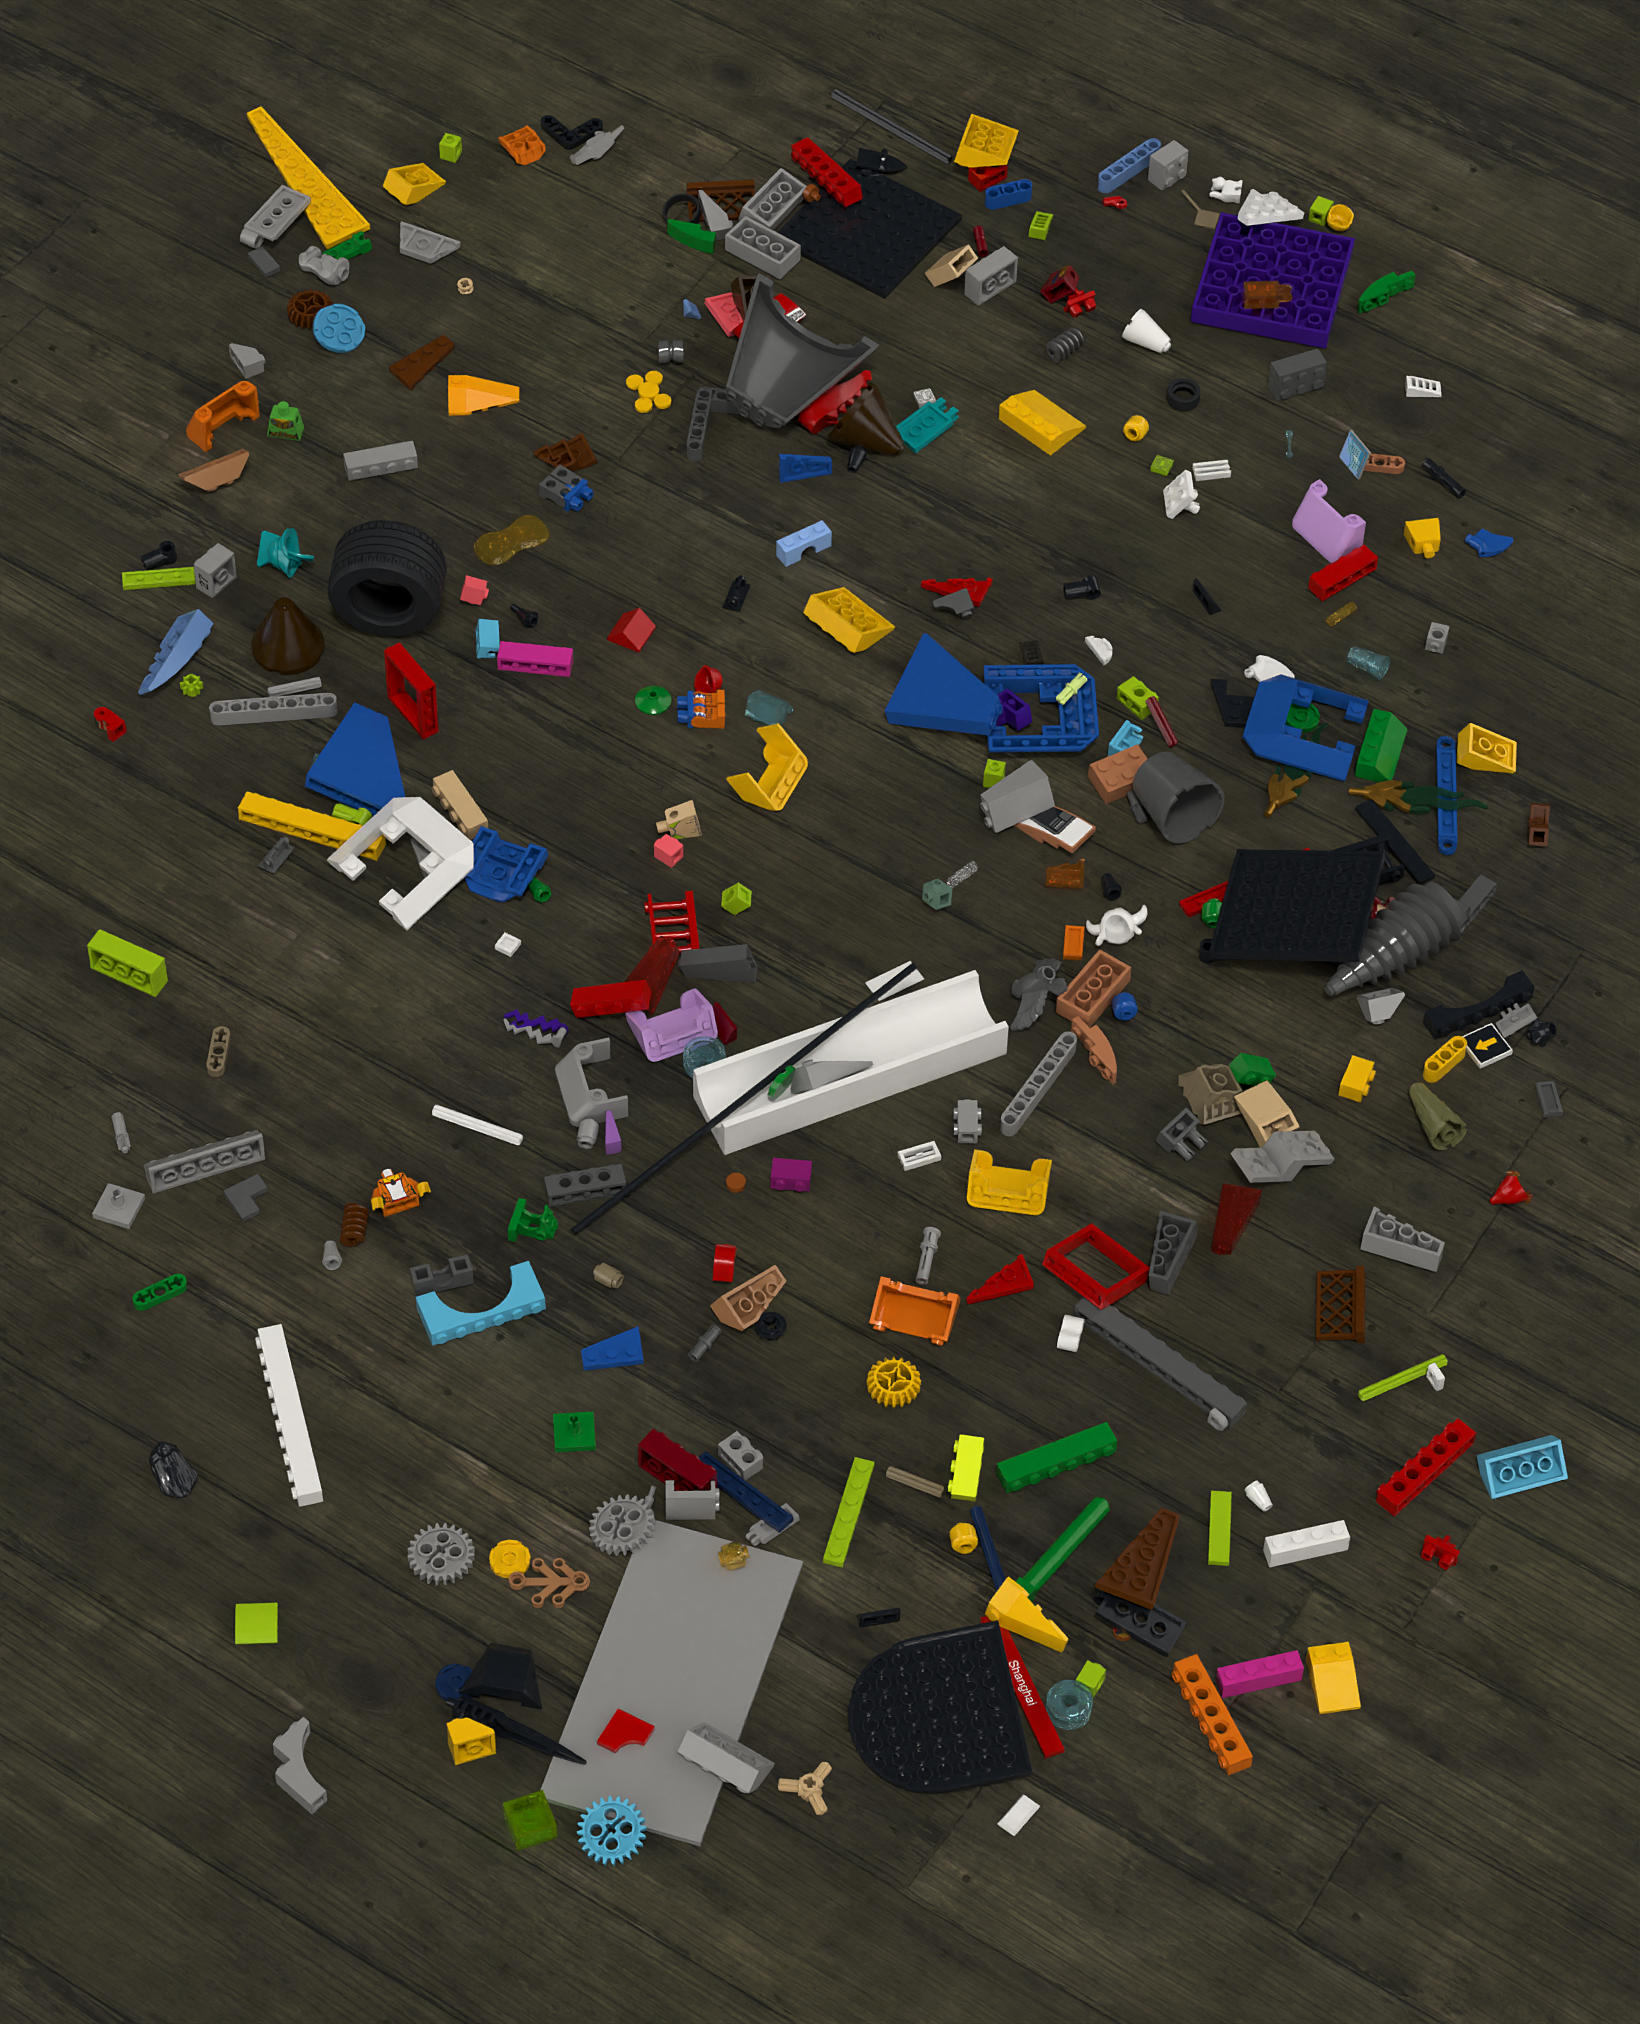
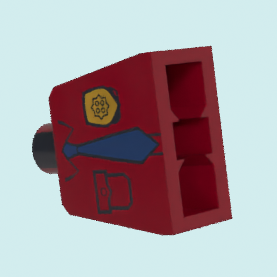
(1065, 280)

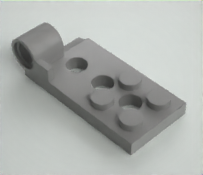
(256, 231)

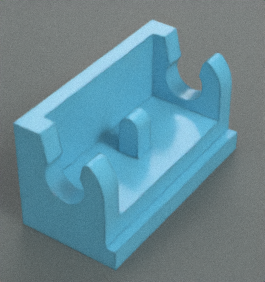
(487, 638)
(1125, 738)

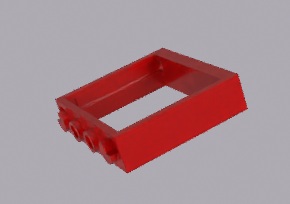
(420, 716)
(1083, 1282)

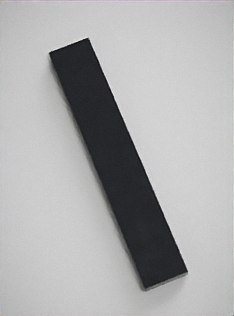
(1397, 843)

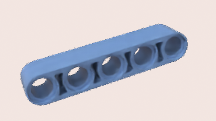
(1127, 166)

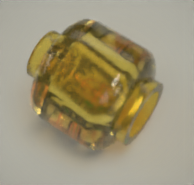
(733, 1555)

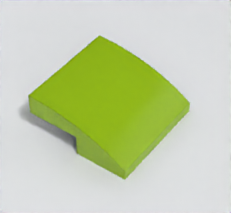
(256, 1623)

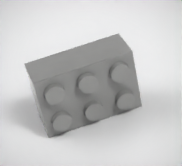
(991, 275)

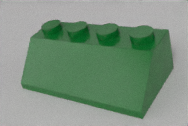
(1381, 747)

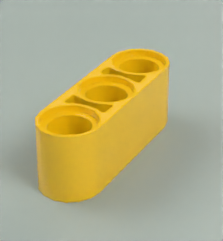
(1444, 1059)

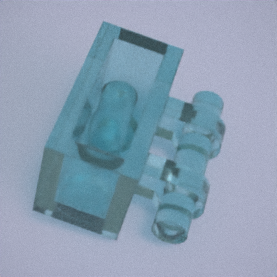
(767, 708)

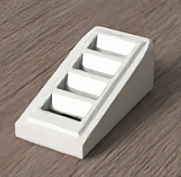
(1414, 384)

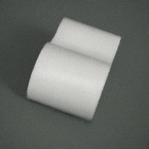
(1070, 1333)

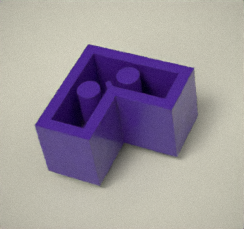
(1014, 711)

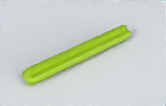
(1400, 1378)

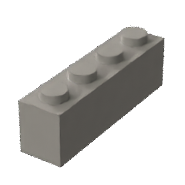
(380, 460)

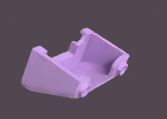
(1325, 527)
(671, 1031)

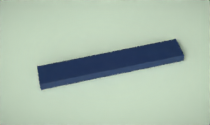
(748, 1495)

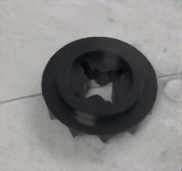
(770, 1318)

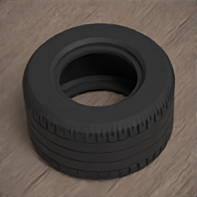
(391, 553)

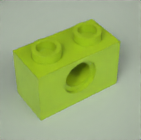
(1134, 696)

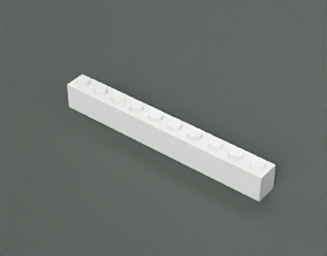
(290, 1415)

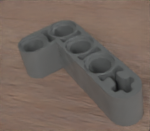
(1475, 899)

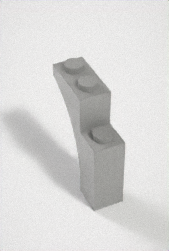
(294, 1775)

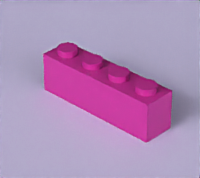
(535, 659)
(1259, 1674)

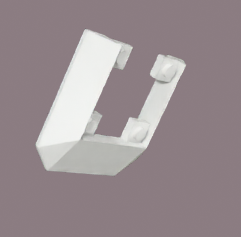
(446, 864)

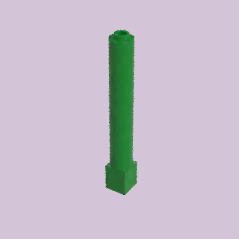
(1064, 1546)

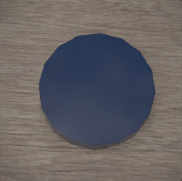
(450, 1681)

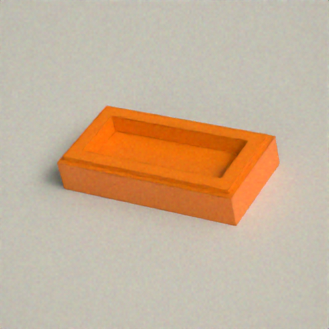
(1073, 942)

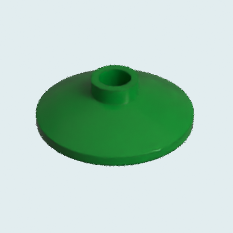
(653, 700)

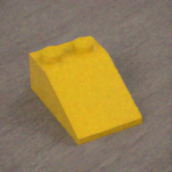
(412, 182)
(1485, 750)
(1333, 1677)

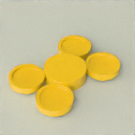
(648, 391)

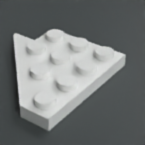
(1267, 209)

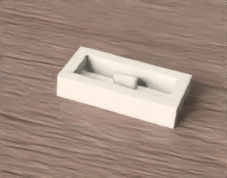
(1210, 467)
(920, 1158)

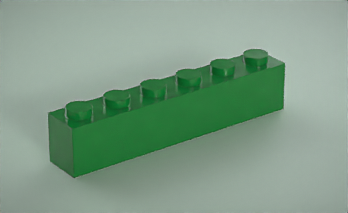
(1056, 1457)

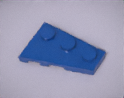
(802, 467)
(614, 1352)

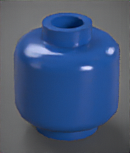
(1124, 1006)

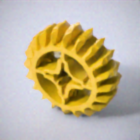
(885, 1374)

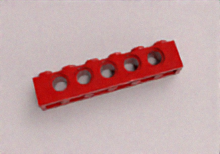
(826, 172)
(1394, 1501)

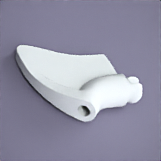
(1266, 668)

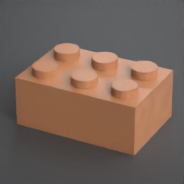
(1116, 773)

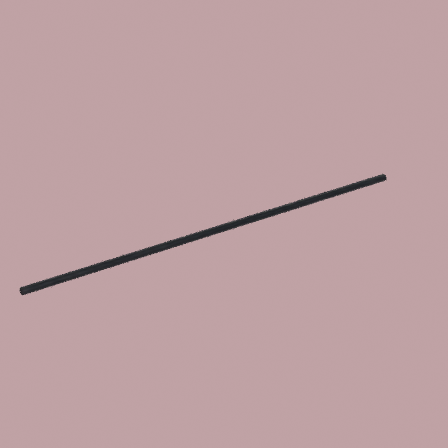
(743, 1099)

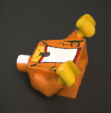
(397, 1193)

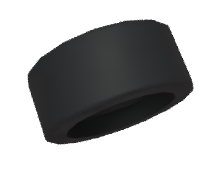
(1183, 384)

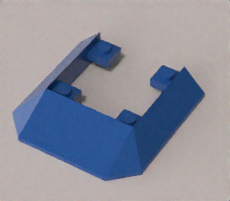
(1076, 717)
(1282, 743)

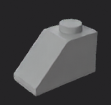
(247, 360)

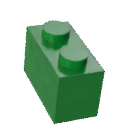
(1252, 1069)

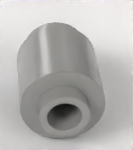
(587, 1133)

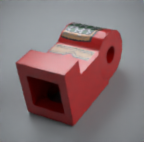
(110, 722)

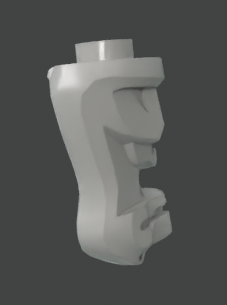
(326, 268)

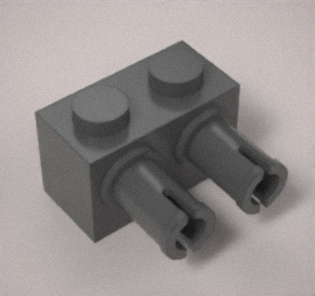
(1181, 1127)

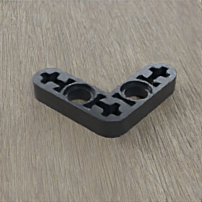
(550, 125)

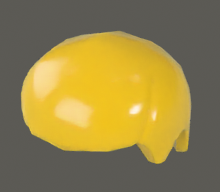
(1340, 217)

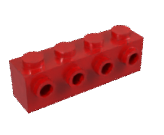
(1343, 572)
(610, 998)

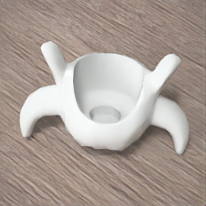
(1117, 926)

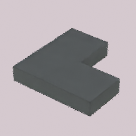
(242, 1195)

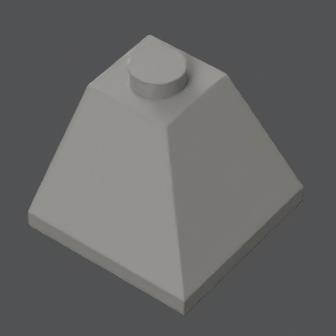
(1380, 1004)

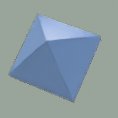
(691, 310)

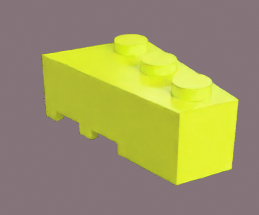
(966, 1468)

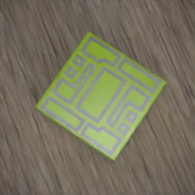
(1161, 465)

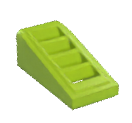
(1040, 225)

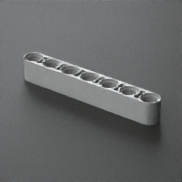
(273, 709)
(1038, 1084)

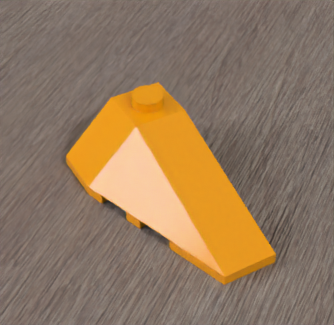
(474, 393)

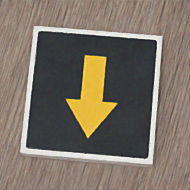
(1486, 1046)

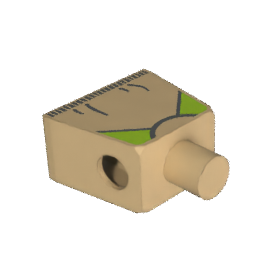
(681, 821)

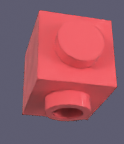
(474, 590)
(668, 850)

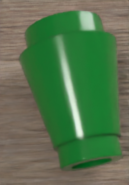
(539, 890)

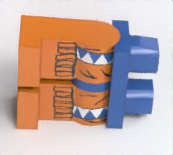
(703, 709)

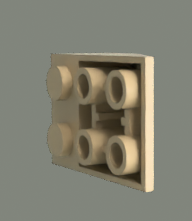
(1265, 1112)

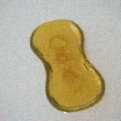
(501, 545)

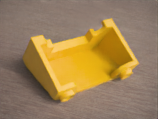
(1007, 1187)

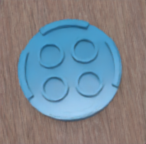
(338, 328)

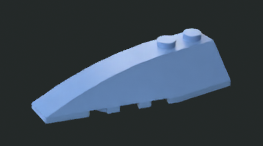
(177, 648)

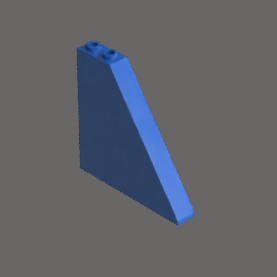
(942, 694)
(359, 763)

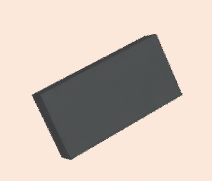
(264, 262)
(1548, 1099)

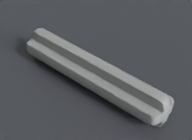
(294, 687)

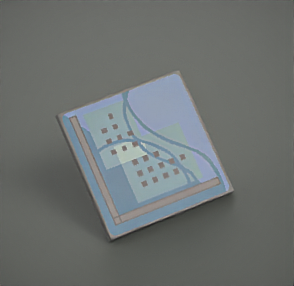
(1354, 454)

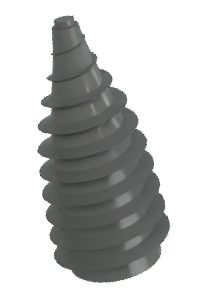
(1401, 935)

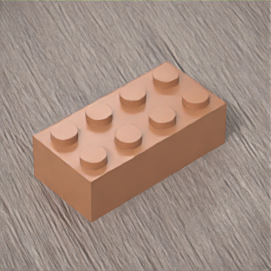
(1094, 988)

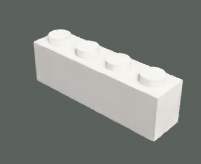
(1306, 1543)

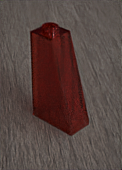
(656, 969)
(1234, 1214)

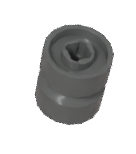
(670, 351)

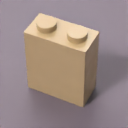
(951, 265)

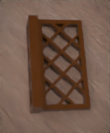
(720, 190)
(1358, 1305)

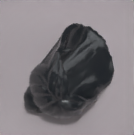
(172, 1470)

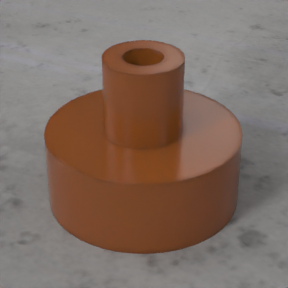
(811, 193)

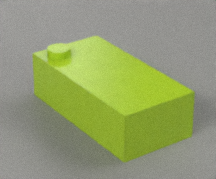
(127, 963)

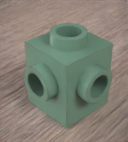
(937, 894)

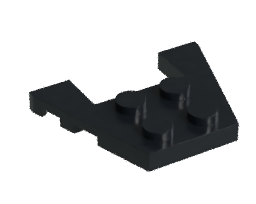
(1233, 708)

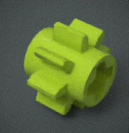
(191, 685)

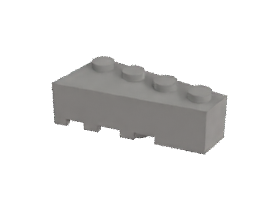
(1401, 1242)

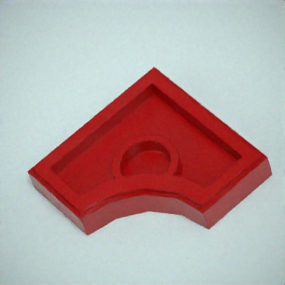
(624, 1730)

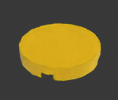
(509, 1557)

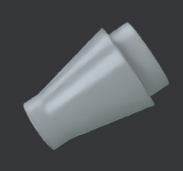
(331, 1256)

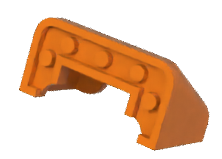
(237, 401)
(914, 1311)

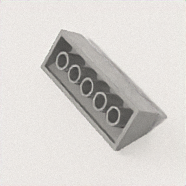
(205, 1161)

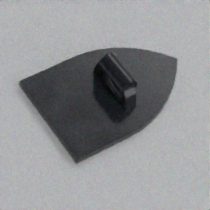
(879, 161)

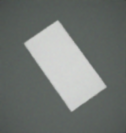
(879, 981)

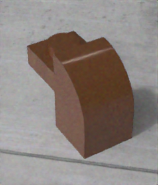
(1538, 824)

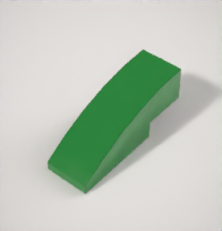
(692, 235)

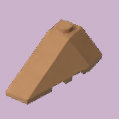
(749, 1300)

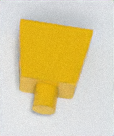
(1423, 536)

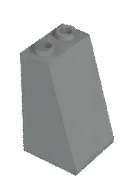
(1017, 797)

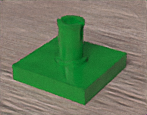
(574, 1431)

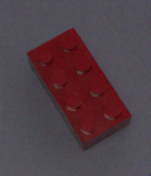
(670, 1461)

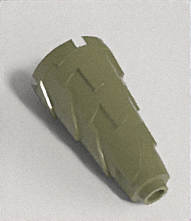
(1437, 1119)

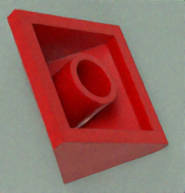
(632, 630)

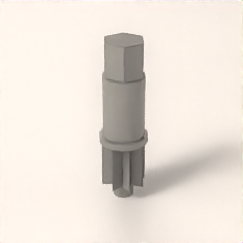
(122, 1136)

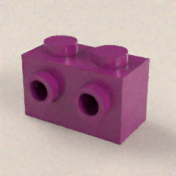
(791, 1174)

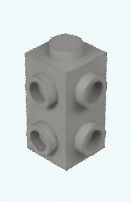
(967, 1121)

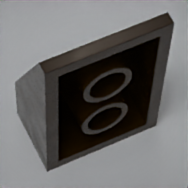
(742, 290)

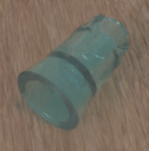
(1369, 661)

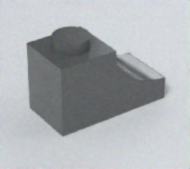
(958, 602)

